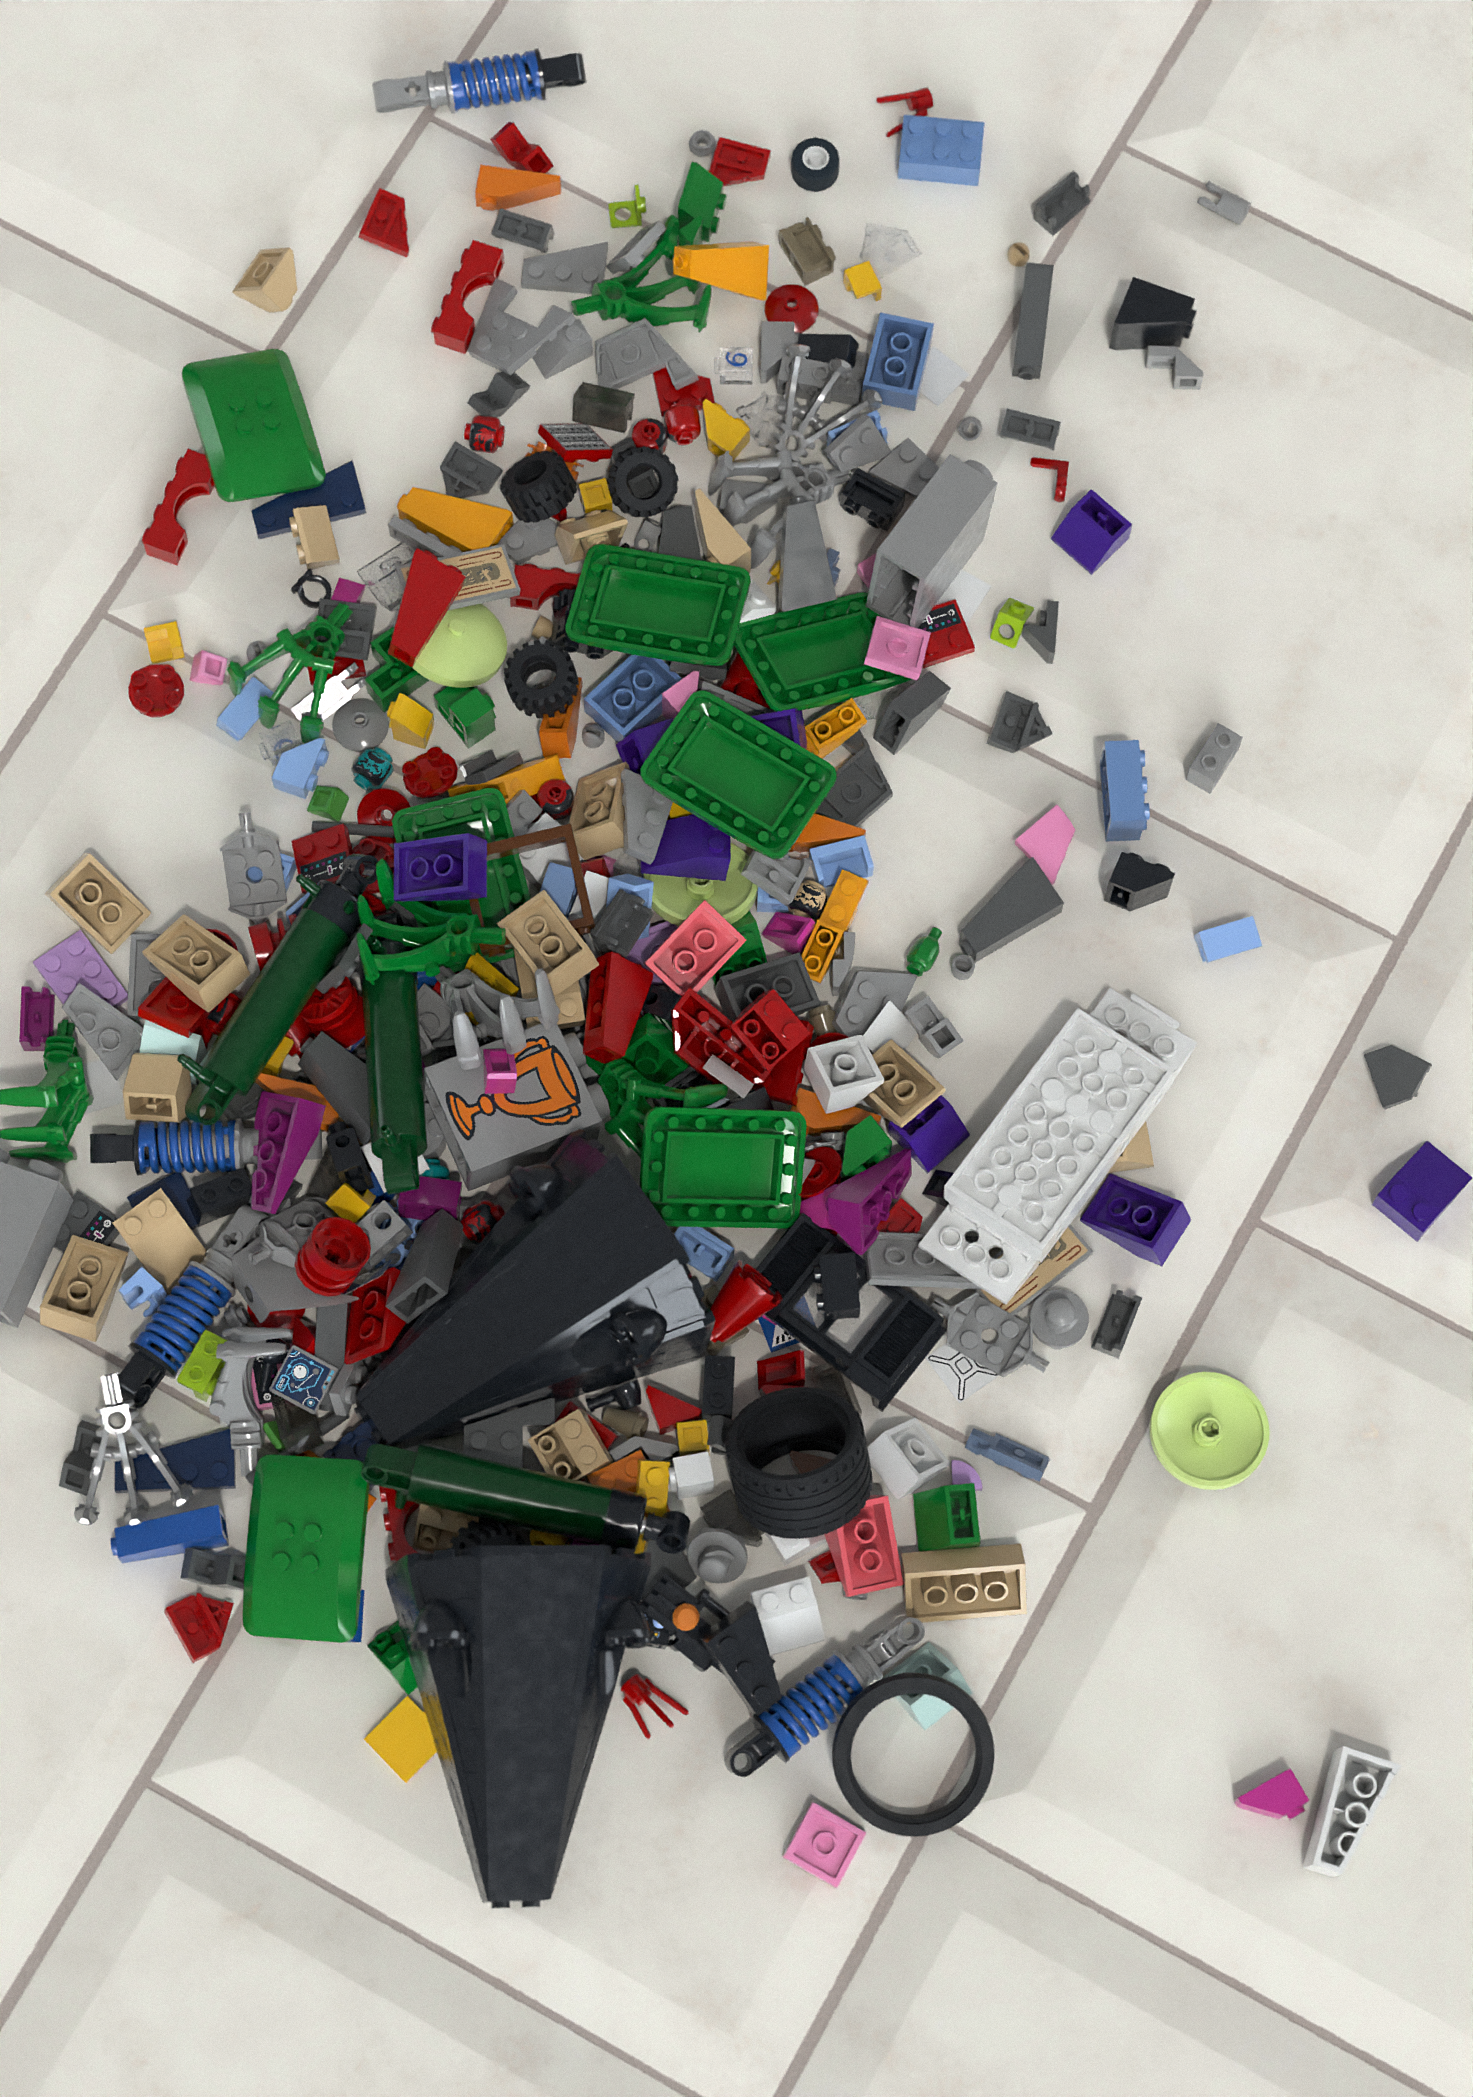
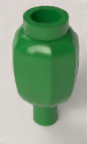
(924, 953)

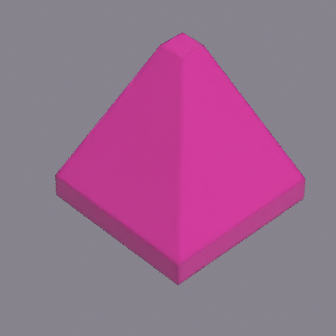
(348, 591)

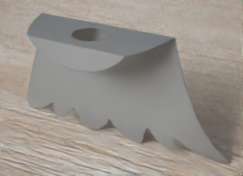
(275, 1284)

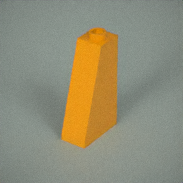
(728, 266)
(454, 519)

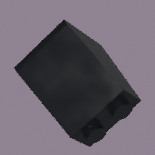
(1152, 317)

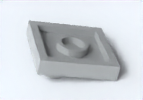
(632, 253)

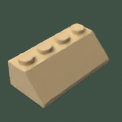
(964, 1583)

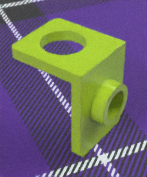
(635, 207)
(1014, 614)

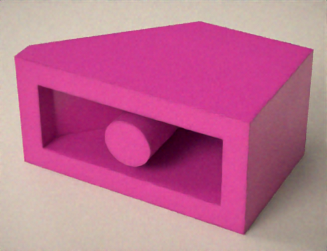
(1276, 1797)

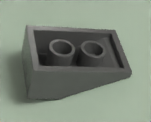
(784, 975)

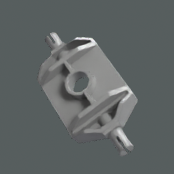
(247, 850)
(282, 1236)
(975, 1315)

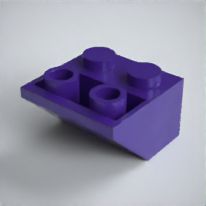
(1092, 532)
(640, 743)
(931, 1134)

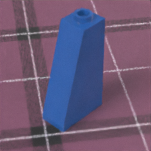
(171, 1535)

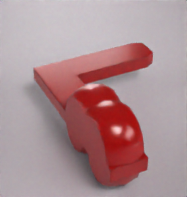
(1062, 473)

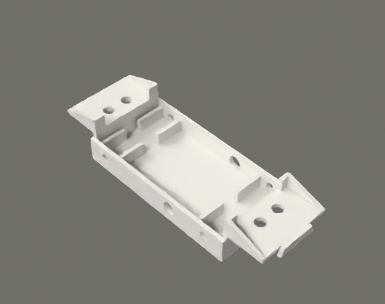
(1056, 1141)

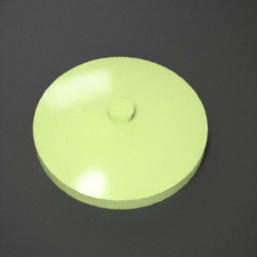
(464, 648)
(678, 897)
(1209, 1430)

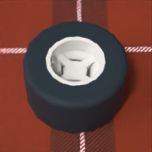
(815, 164)

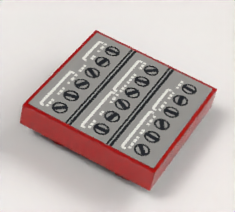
(575, 442)

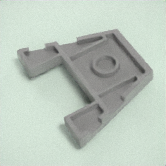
(506, 340)
(637, 353)

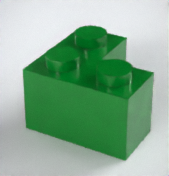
(392, 677)
(467, 713)

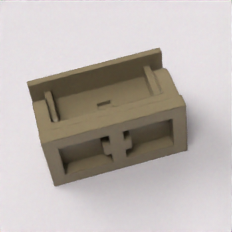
(807, 251)

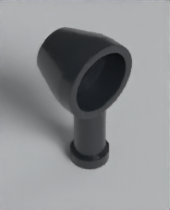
(268, 1365)
(626, 1396)

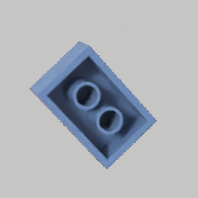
(941, 150)
(898, 360)
(630, 696)
(1123, 790)

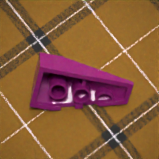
(284, 1139)
(865, 1200)

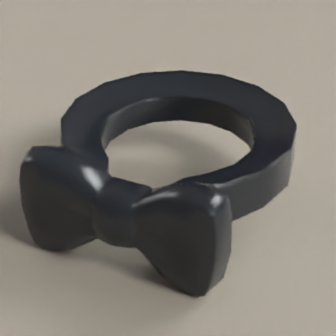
(311, 578)

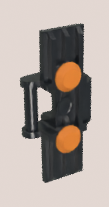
(679, 1614)

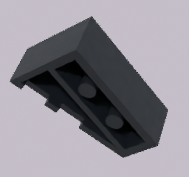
(744, 1658)

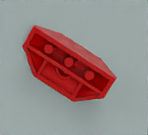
(705, 1032)

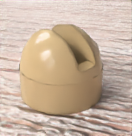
(1015, 257)
(543, 628)

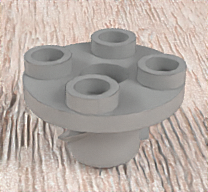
(1059, 1319)
(717, 1555)

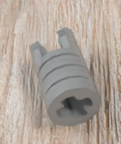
(1229, 206)

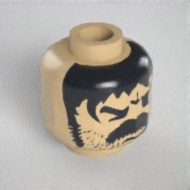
(809, 900)

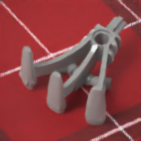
(809, 414)
(793, 481)
(494, 1011)
(233, 1392)
(125, 1453)

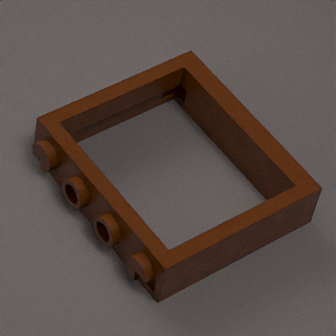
(531, 842)

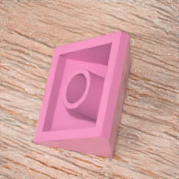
(678, 694)

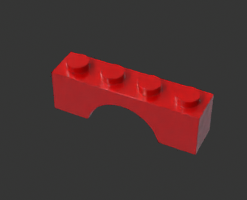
(479, 269)
(165, 537)
(540, 584)
(396, 1523)

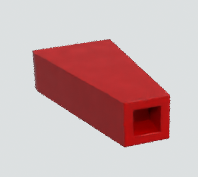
(425, 601)
(614, 1006)

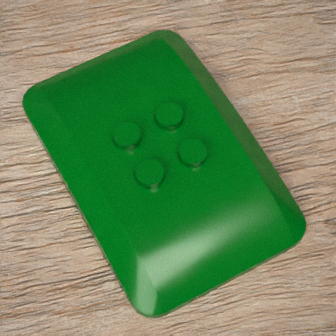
(253, 425)
(658, 605)
(813, 654)
(738, 775)
(487, 817)
(723, 1166)
(305, 1548)

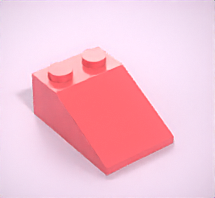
(694, 950)
(867, 1549)

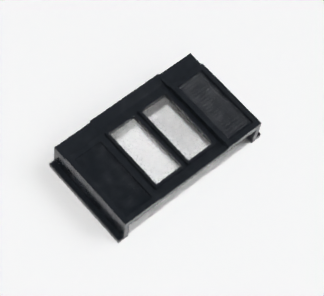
(876, 1348)

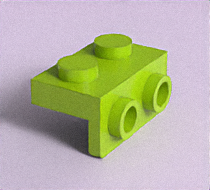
(203, 1367)

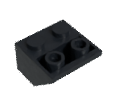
(1137, 882)

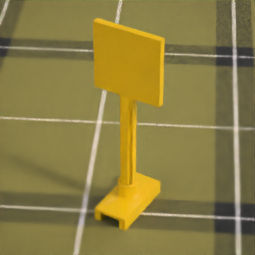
(404, 1739)

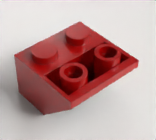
(769, 1028)

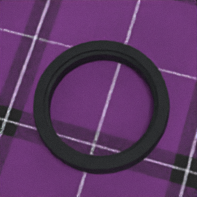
(930, 1822)

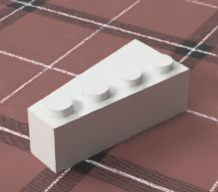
(1346, 1807)

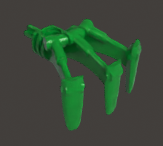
(624, 299)
(268, 708)
(433, 945)
(61, 1092)
(626, 1093)

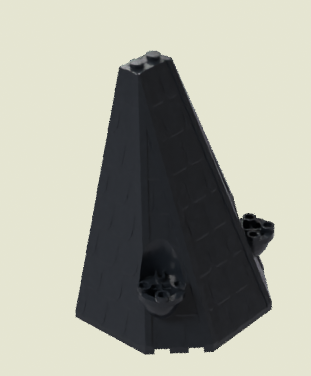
(551, 1304)
(516, 1686)

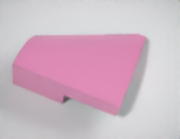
(1048, 841)

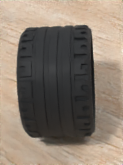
(804, 1502)

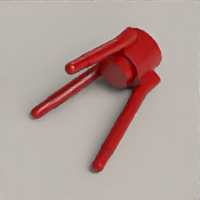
(917, 101)
(638, 1691)

